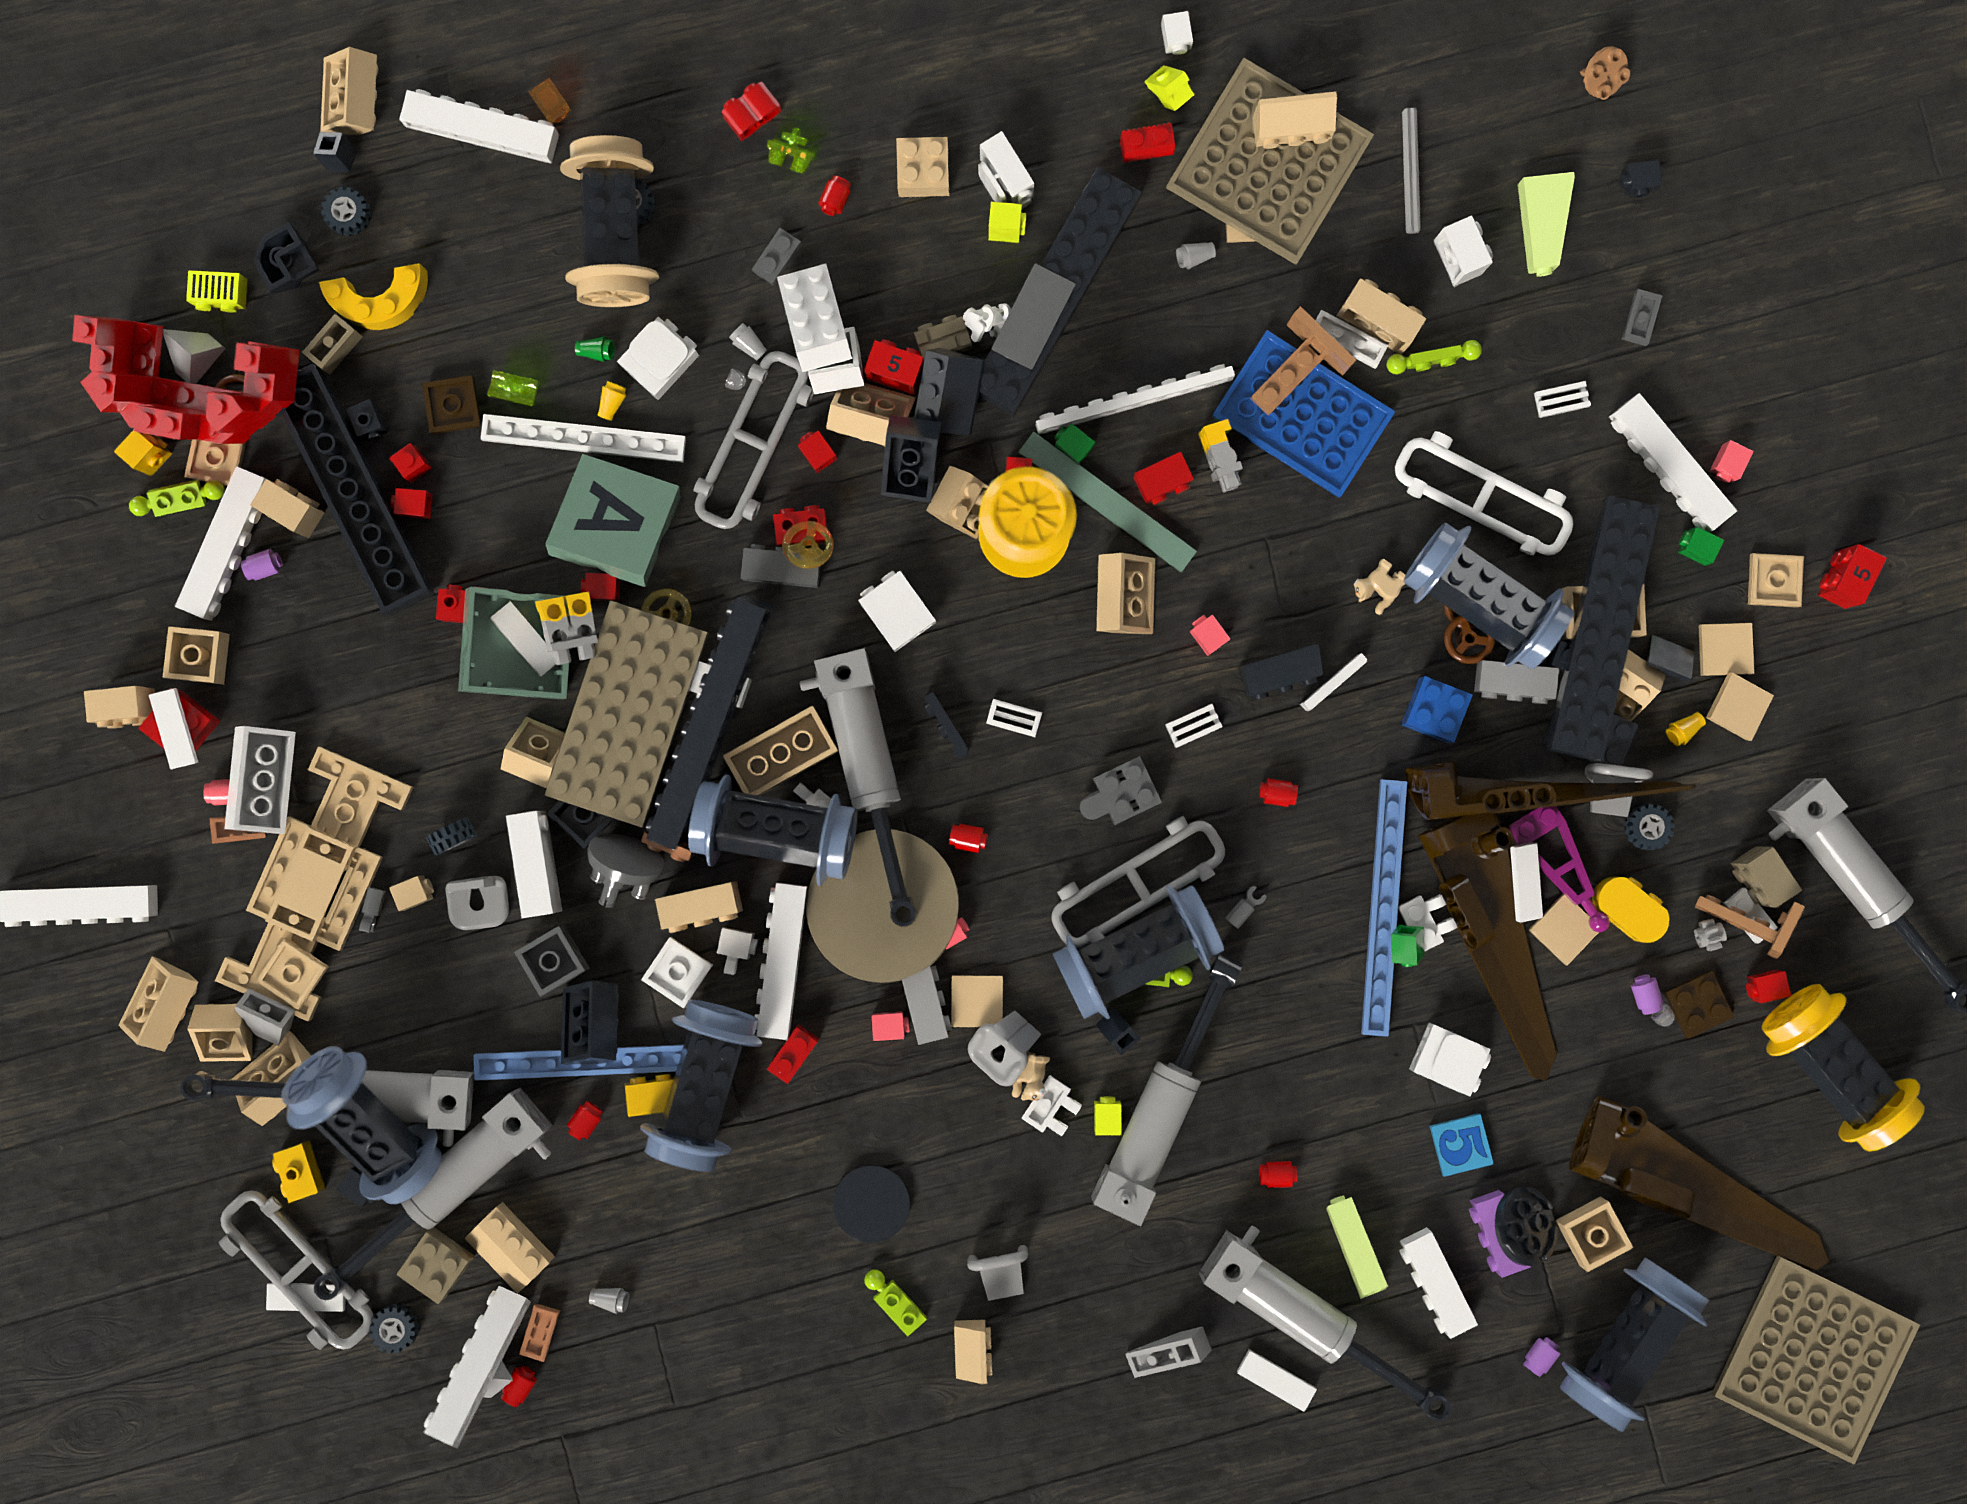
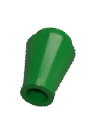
(598, 349)

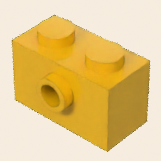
(143, 452)
(647, 1096)
(298, 1171)

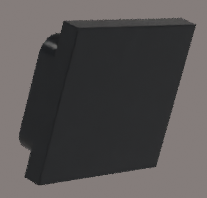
(1670, 658)

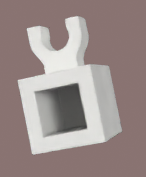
(736, 945)

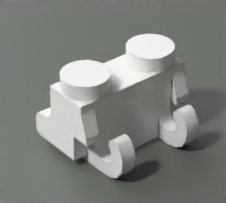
(984, 318)

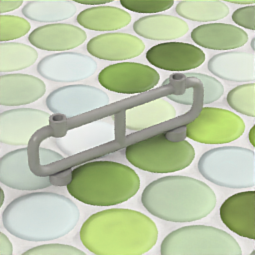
(747, 506)
(1179, 830)
(235, 1241)

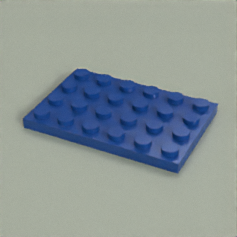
(1317, 429)

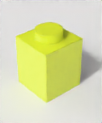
(1107, 1116)

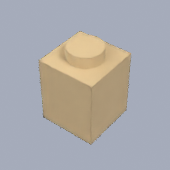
(412, 892)

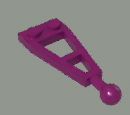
(1539, 823)

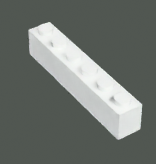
(479, 126)
(1672, 464)
(222, 547)
(78, 903)
(782, 960)
(477, 1366)

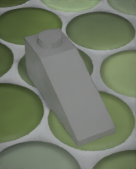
(1170, 1352)

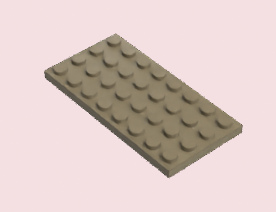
(626, 714)

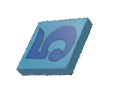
(1461, 1144)

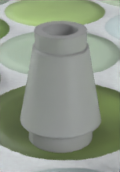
(1193, 254)
(747, 341)
(610, 1299)

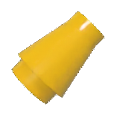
(611, 399)
(1684, 729)

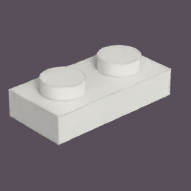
(1744, 902)

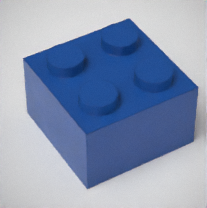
(1436, 709)

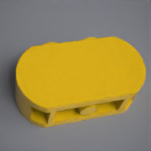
(1631, 908)

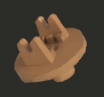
(1606, 72)

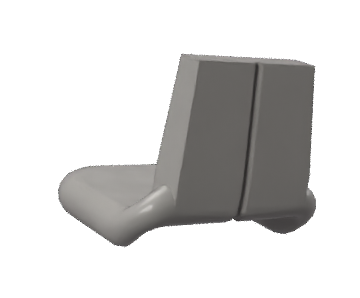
(1603, 774)
(495, 902)
(1014, 1035)
(1001, 1274)

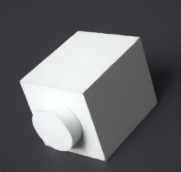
(1177, 33)

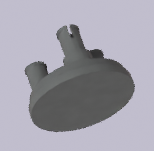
(623, 861)

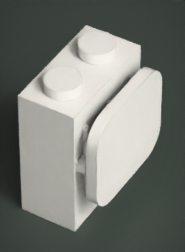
(1004, 173)
(658, 356)
(896, 610)
(1450, 1060)

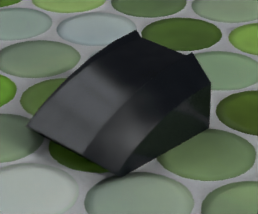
(579, 822)

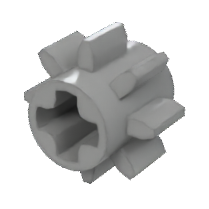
(1710, 935)

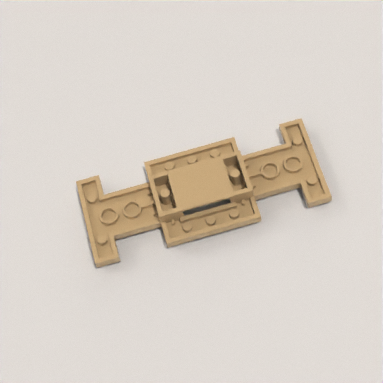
(309, 866)

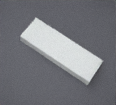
(1356, 342)
(523, 638)
(1334, 682)
(173, 728)
(1526, 882)
(277, 1301)
(1276, 1380)

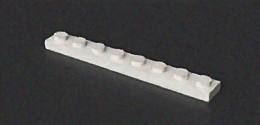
(1144, 396)
(583, 438)

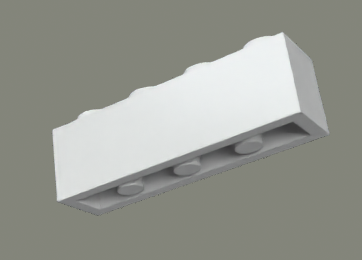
(1438, 1283)

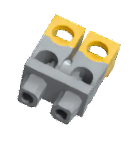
(1220, 455)
(568, 624)

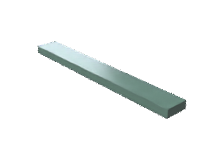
(1108, 502)

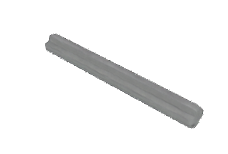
(1411, 170)

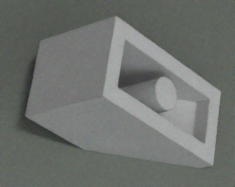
(265, 1016)

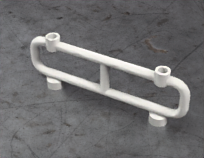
(1551, 502)

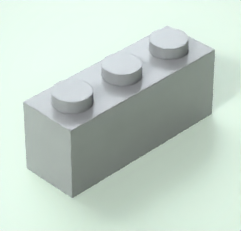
(1516, 681)
(925, 1006)

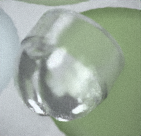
(735, 380)
(1664, 1017)

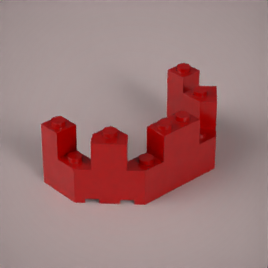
(128, 382)

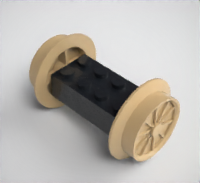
(609, 221)

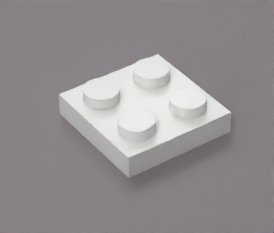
(677, 972)

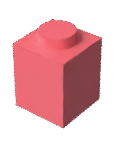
(1731, 462)
(1209, 634)
(889, 1025)

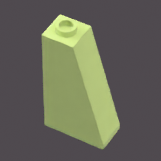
(1544, 219)
(1356, 1247)

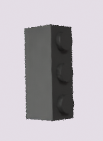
(774, 568)

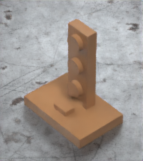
(1317, 346)
(1756, 927)

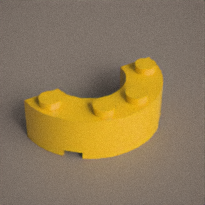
(382, 311)

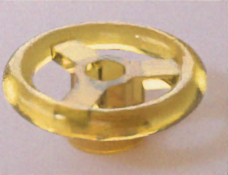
(814, 552)
(673, 597)

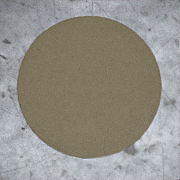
(853, 914)

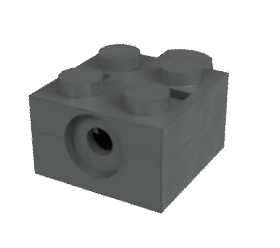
(1121, 793)

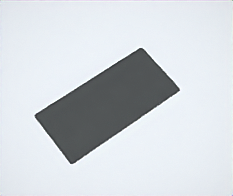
(1033, 316)

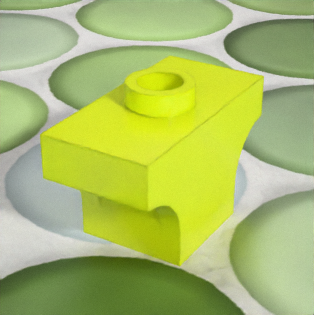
(1170, 87)

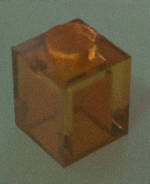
(550, 101)

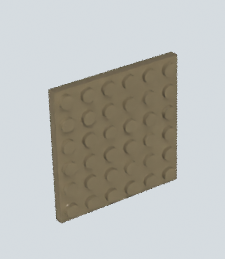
(1262, 192)
(1815, 1359)

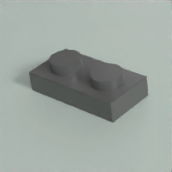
(776, 256)
(1641, 317)

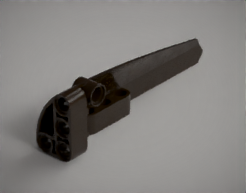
(1443, 794)
(1480, 899)
(1672, 1178)

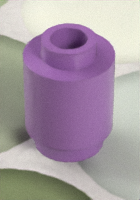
(261, 565)
(1647, 994)
(1541, 1356)

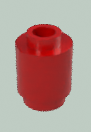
(834, 196)
(1278, 792)
(968, 838)
(584, 1120)
(1277, 1174)
(519, 1387)

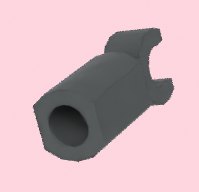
(372, 908)
(1244, 908)

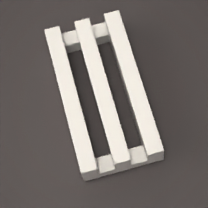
(1583, 395)
(1214, 717)
(1015, 718)

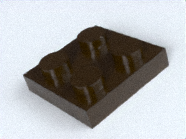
(451, 404)
(1698, 1004)

